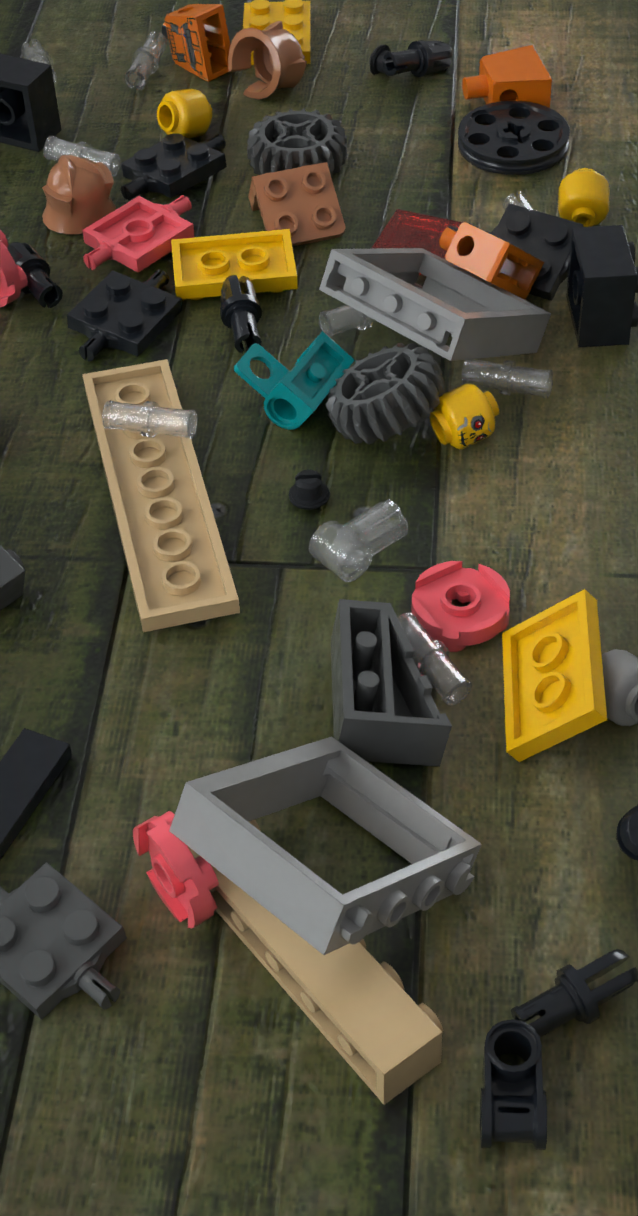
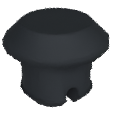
(376, 59)
(309, 490)

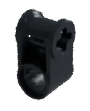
(513, 1096)

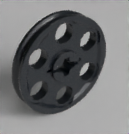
(513, 137)

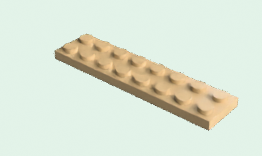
(160, 506)

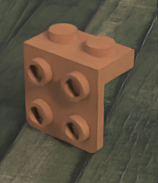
(299, 201)

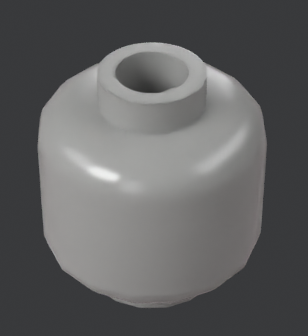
(621, 686)

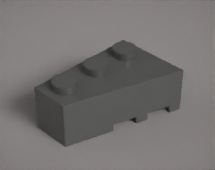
(377, 691)

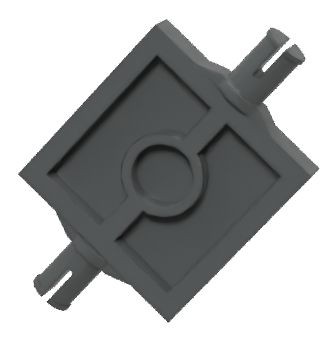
(55, 943)

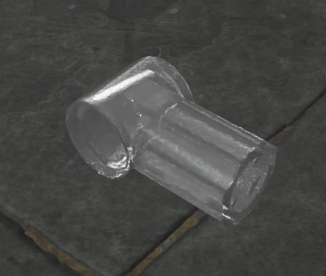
(350, 547)

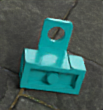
(298, 392)

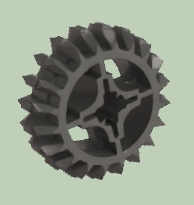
(296, 141)
(385, 393)

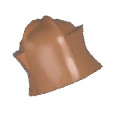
(276, 58)
(77, 194)

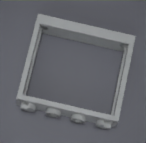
(452, 300)
(216, 825)

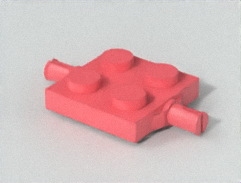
(137, 233)

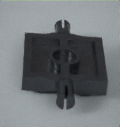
(172, 165)
(542, 237)
(124, 313)

